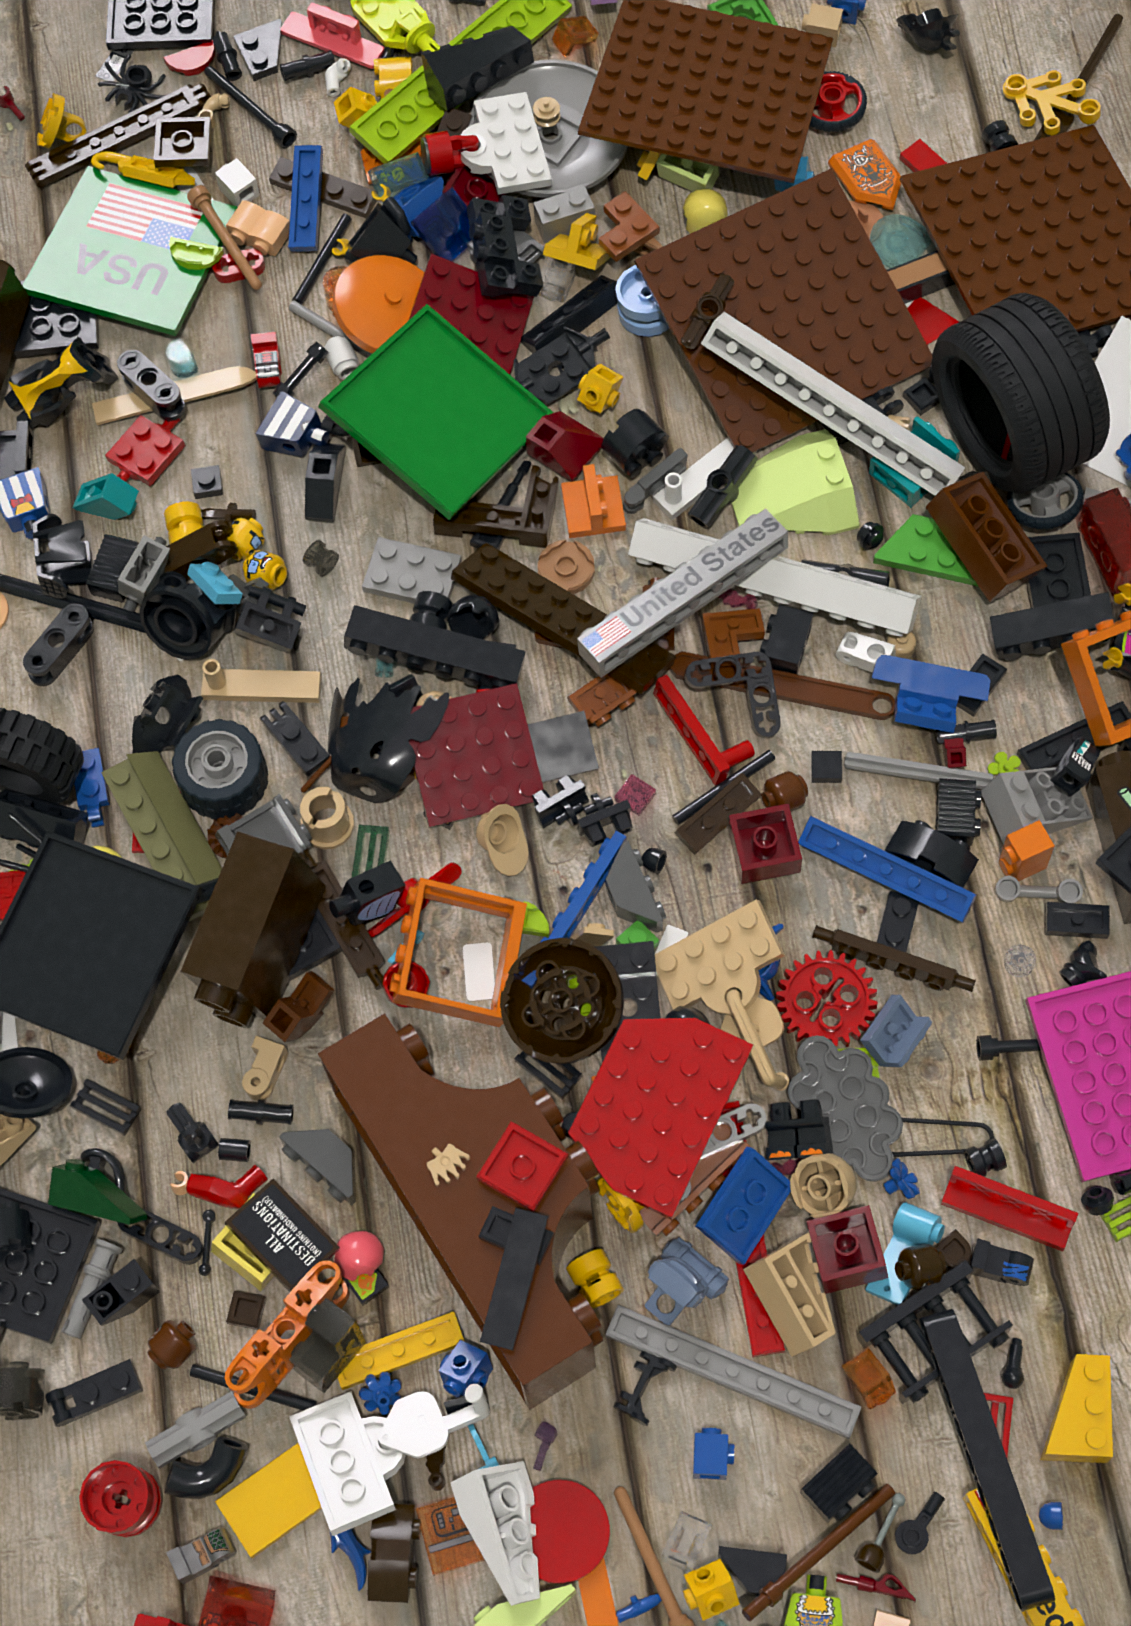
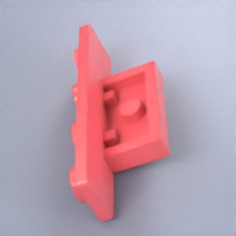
(332, 32)

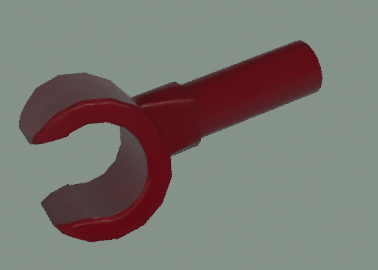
(7, 101)

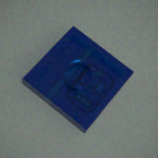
(444, 225)

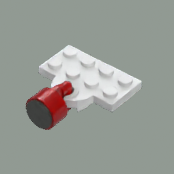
(499, 144)

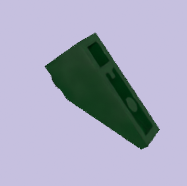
(91, 1193)

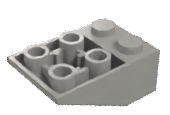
(1030, 796)

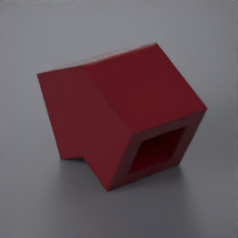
(954, 753)

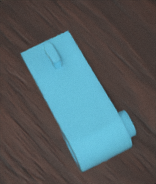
(910, 1228)

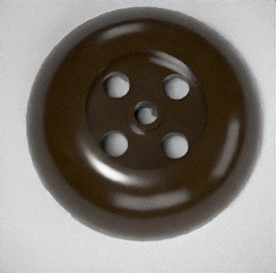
(532, 1021)

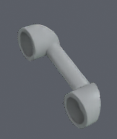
(1009, 889)

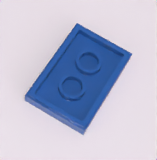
(744, 1205)

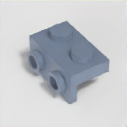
(895, 1033)

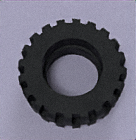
(37, 757)

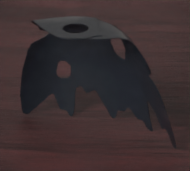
(380, 720)

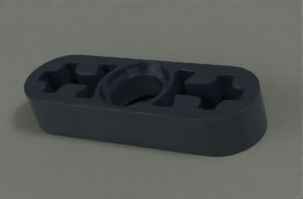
(176, 1253)

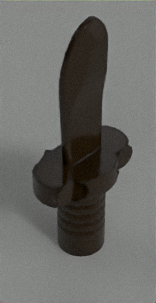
(229, 514)

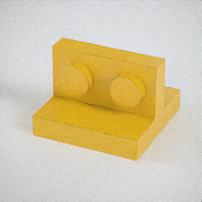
(578, 246)

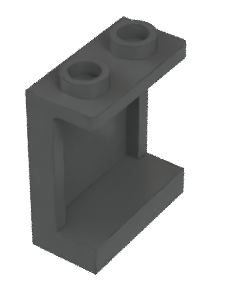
(269, 822)

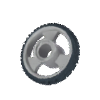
(1046, 503)

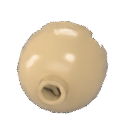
(823, 1185)

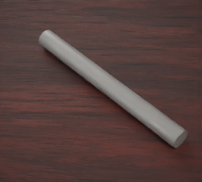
(322, 324)

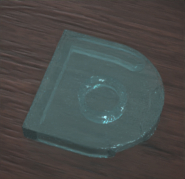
(899, 239)

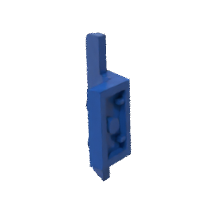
(929, 691)

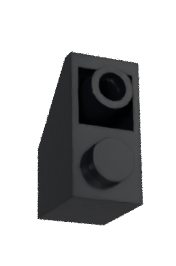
(121, 1294)

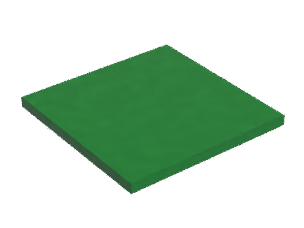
(435, 411)

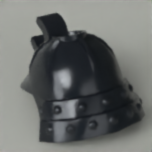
(930, 29)

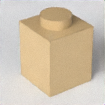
(824, 21)

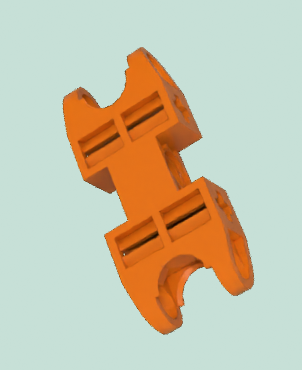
(274, 1353)

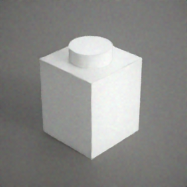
(237, 182)

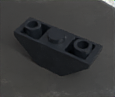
(323, 481)

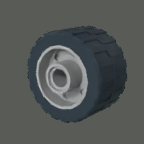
(220, 769)

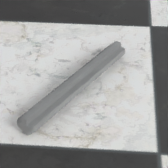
(913, 769)

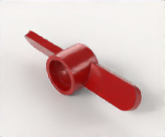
(446, 875)

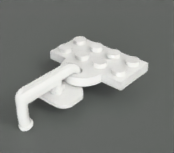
(347, 1454)

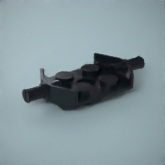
(572, 352)

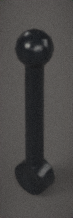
(209, 1217)

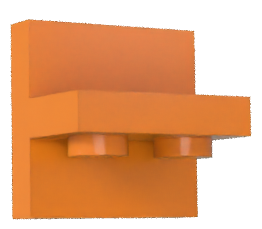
(593, 504)

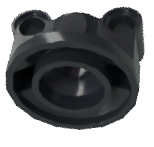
(184, 617)

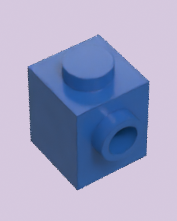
(712, 1454)

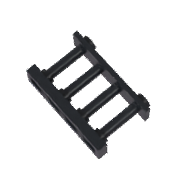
(904, 1317)

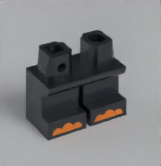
(798, 1137)

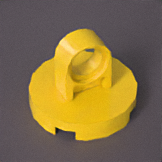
(55, 122)

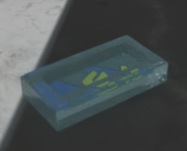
(398, 173)

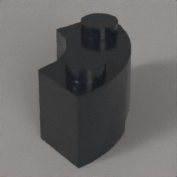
(933, 851)

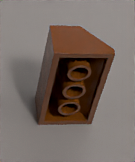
(985, 536)

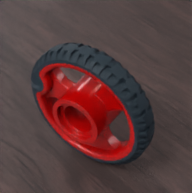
(832, 102)

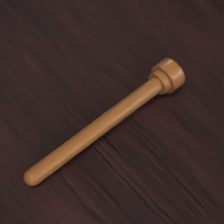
(201, 199)
(650, 1560)

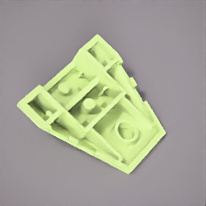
(801, 487)

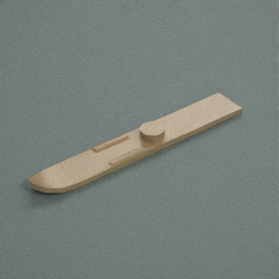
(190, 389)

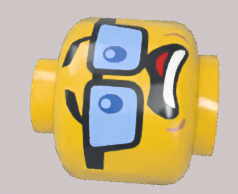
(247, 536)
(266, 566)

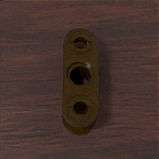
(202, 546)

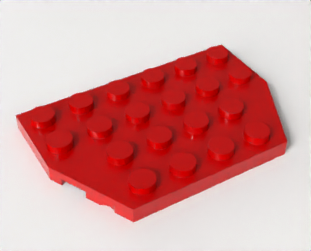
(658, 1106)

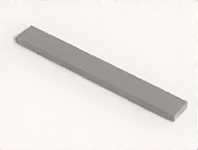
(734, 1372)

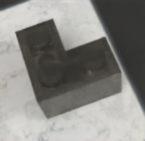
(330, 1346)

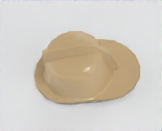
(504, 839)

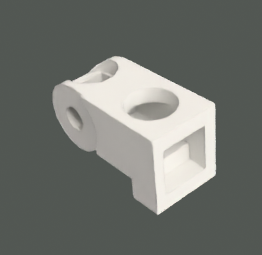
(862, 650)

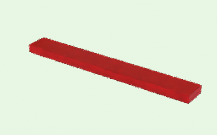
(761, 1331)

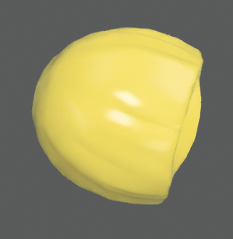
(703, 209)

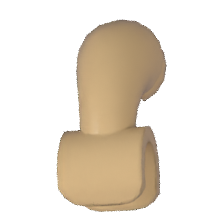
(214, 103)

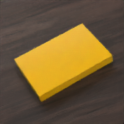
(271, 1502)

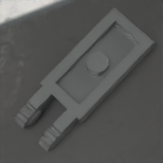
(654, 481)

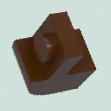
(298, 1013)

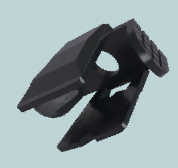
(68, 556)

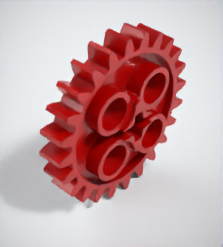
(803, 985)

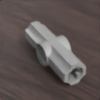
(195, 1430)

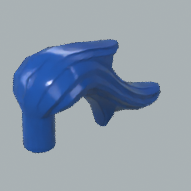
(354, 1550)

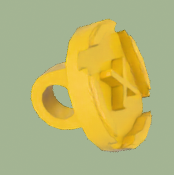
(622, 1208)

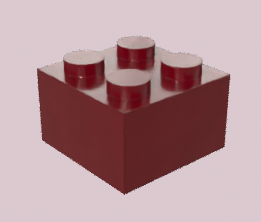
(765, 843)
(847, 1249)

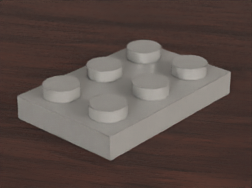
(405, 569)

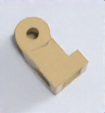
(266, 1068)

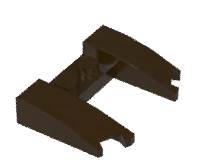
(530, 524)

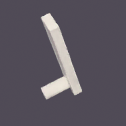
(685, 489)

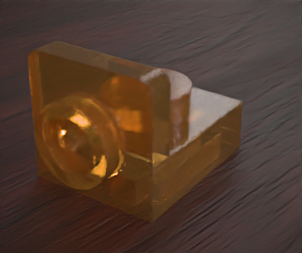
(573, 31)
(870, 1379)

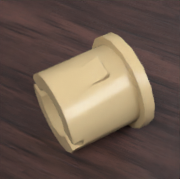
(332, 831)

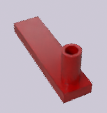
(713, 762)

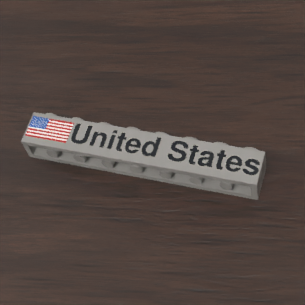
(682, 592)

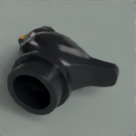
(1082, 965)

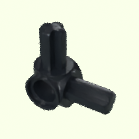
(194, 1136)

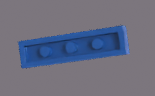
(305, 198)

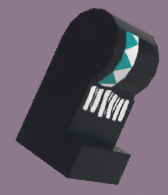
(1078, 763)

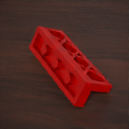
(1009, 1208)

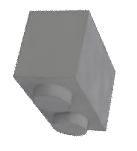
(558, 212)

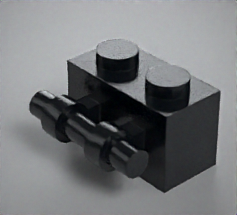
(266, 625)

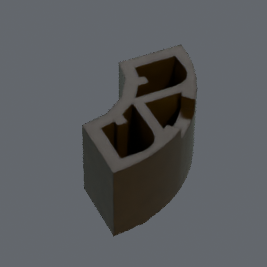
(392, 1555)

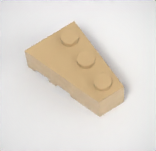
(792, 1295)

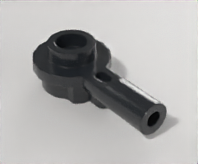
(912, 1534)

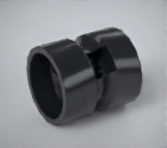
(431, 609)

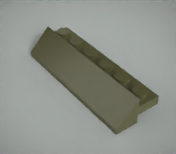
(162, 820)

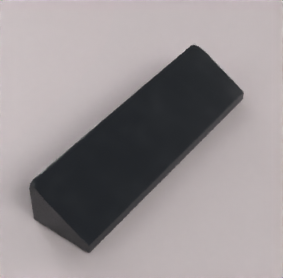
(575, 313)

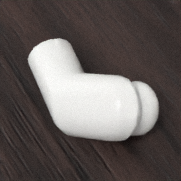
(336, 74)

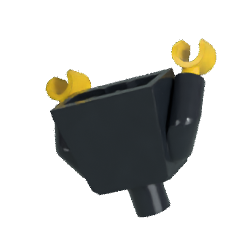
(382, 233)

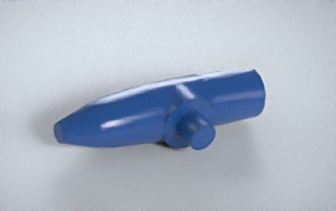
(637, 1607)

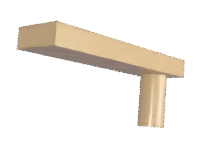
(259, 684)

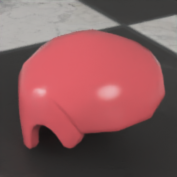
(359, 1254)

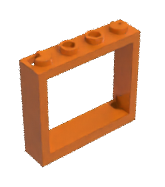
(1087, 682)
(510, 909)

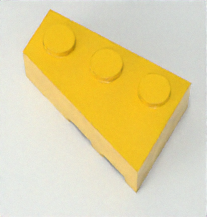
(1084, 1414)

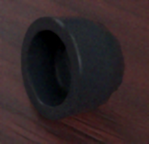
(654, 859)

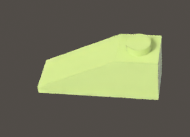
(528, 1613)

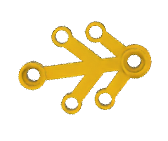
(1019, 89)

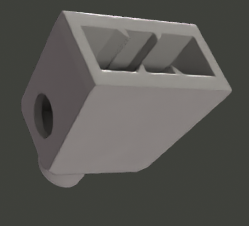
(139, 575)

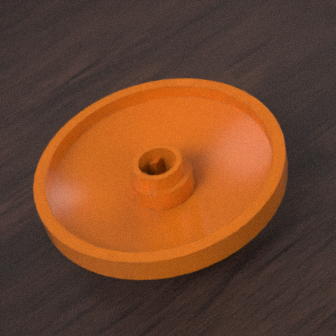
(375, 299)

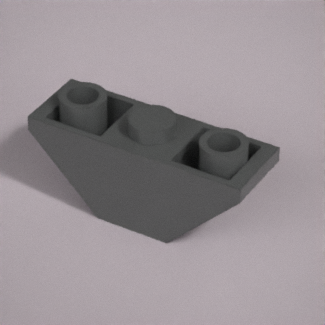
(632, 890)
(325, 1159)

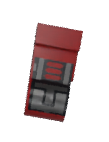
(267, 359)

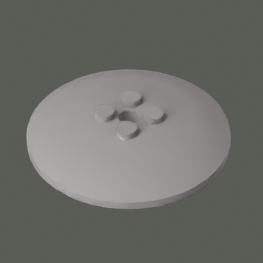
(571, 157)

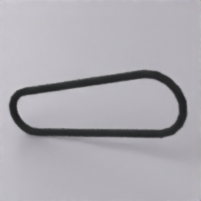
(941, 1122)

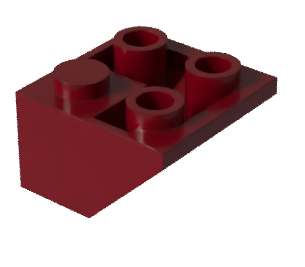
(563, 444)

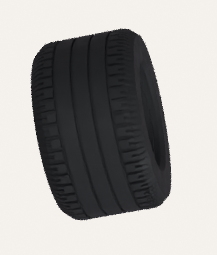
(1023, 376)

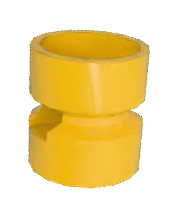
(182, 519)
(590, 1268)

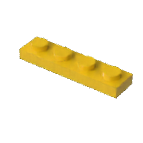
(402, 1349)

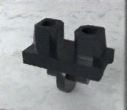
(562, 805)
(616, 814)

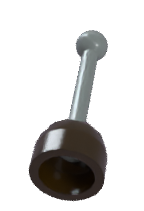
(872, 1555)

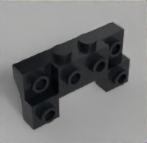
(496, 248)

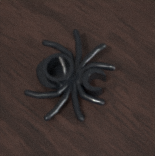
(131, 85)

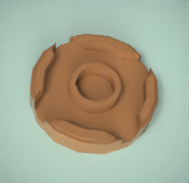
(567, 565)

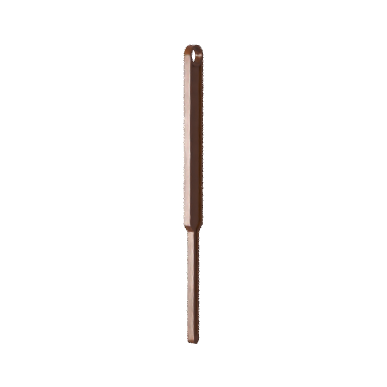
(788, 686)

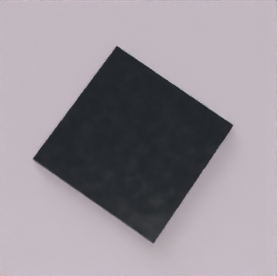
(89, 942)

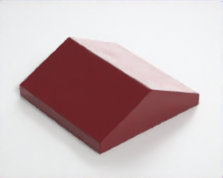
(472, 185)

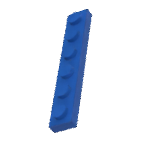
(887, 869)
(582, 897)

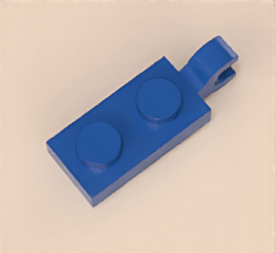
(92, 787)

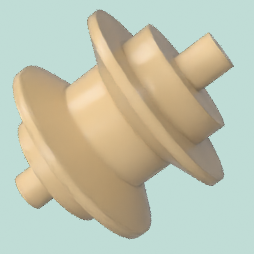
(546, 112)

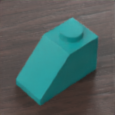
(106, 497)

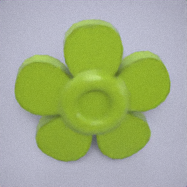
(1003, 765)

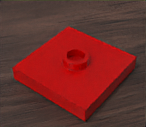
(522, 1167)

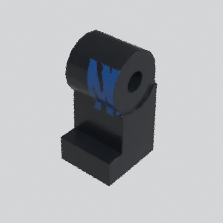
(1001, 1264)

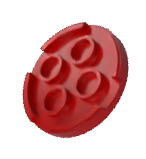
(569, 1531)

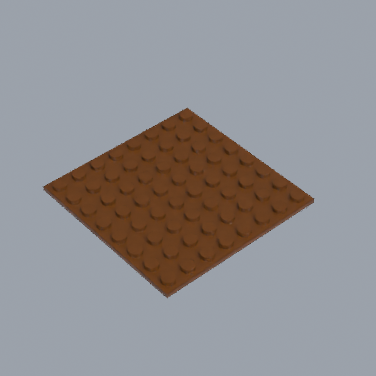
(707, 87)
(1036, 223)
(800, 282)

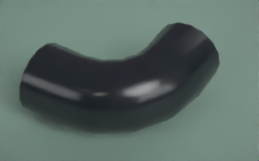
(209, 1477)

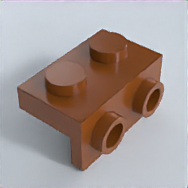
(601, 697)

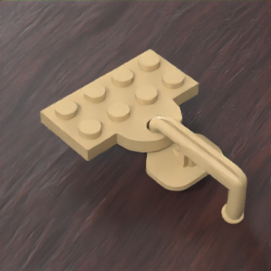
(717, 963)

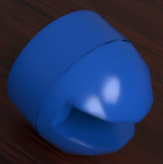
(1052, 1515)

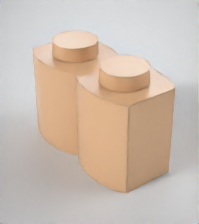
(258, 228)

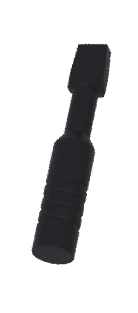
(512, 488)

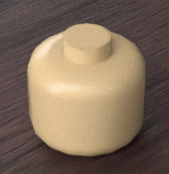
(904, 644)

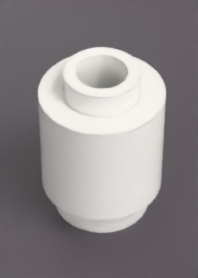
(341, 356)

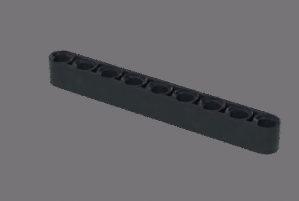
(987, 1461)

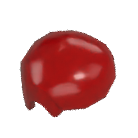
(417, 981)

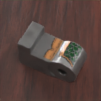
(201, 1555)

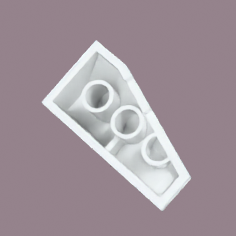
(498, 1516)

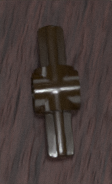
(715, 301)

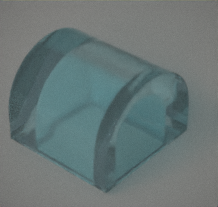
(181, 359)

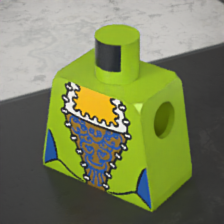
(814, 1606)

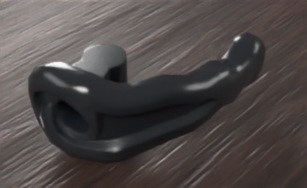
(98, 1160)

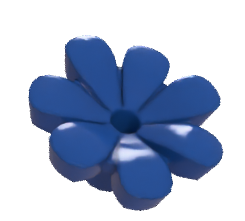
(902, 1180)
(380, 1392)

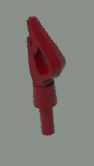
(878, 1586)

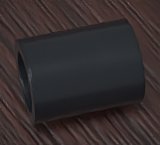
(234, 1150)

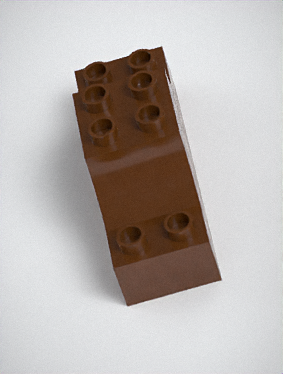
(406, 1114)

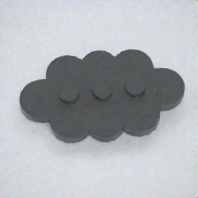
(854, 1102)

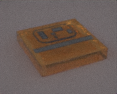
(447, 1537)

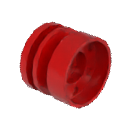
(102, 1495)

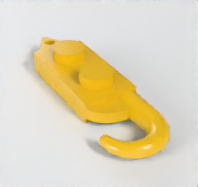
(144, 169)

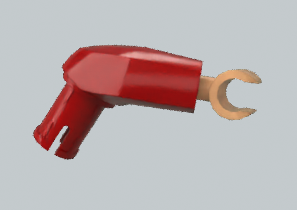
(218, 1191)

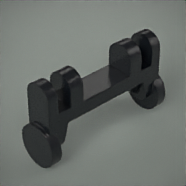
(634, 1405)

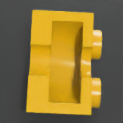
(391, 73)

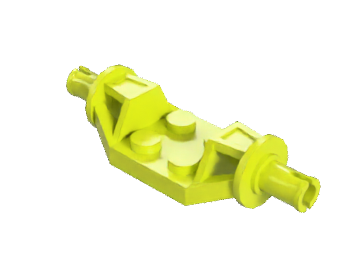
(392, 19)

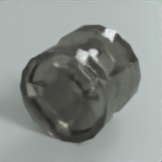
(320, 558)

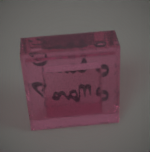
(637, 792)

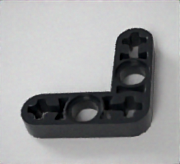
(752, 681)

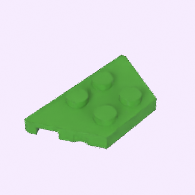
(923, 549)

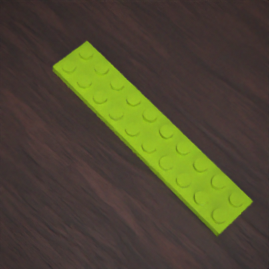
(409, 112)

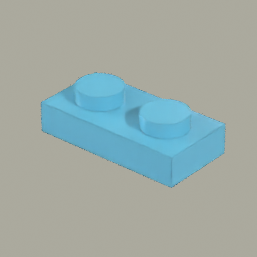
(214, 583)

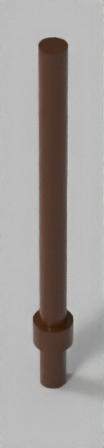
(773, 1592)

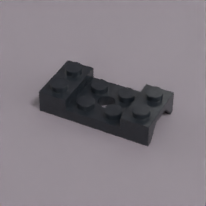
(638, 976)

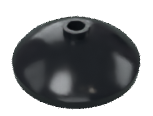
(32, 1082)

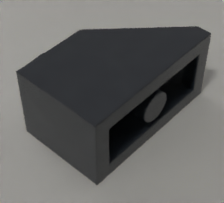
(752, 1568)

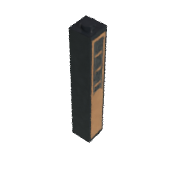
(920, 277)

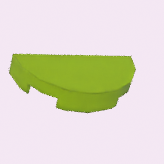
(194, 254)

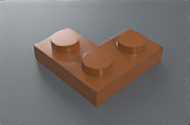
(632, 228)
(727, 627)

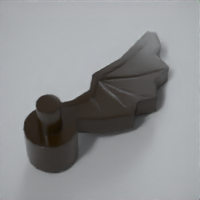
(434, 1464)

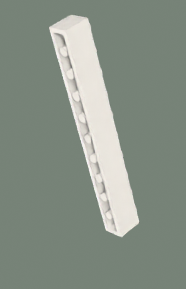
(831, 404)
(787, 580)

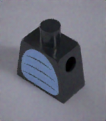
(369, 895)

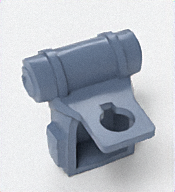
(685, 1278)

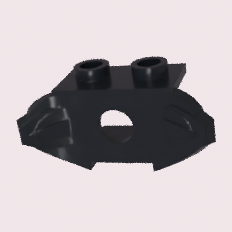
(175, 696)

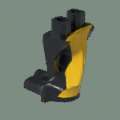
(42, 396)

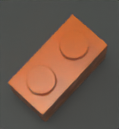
(1026, 851)

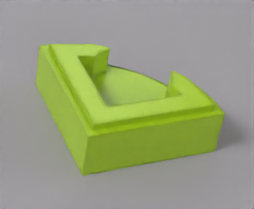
(535, 922)

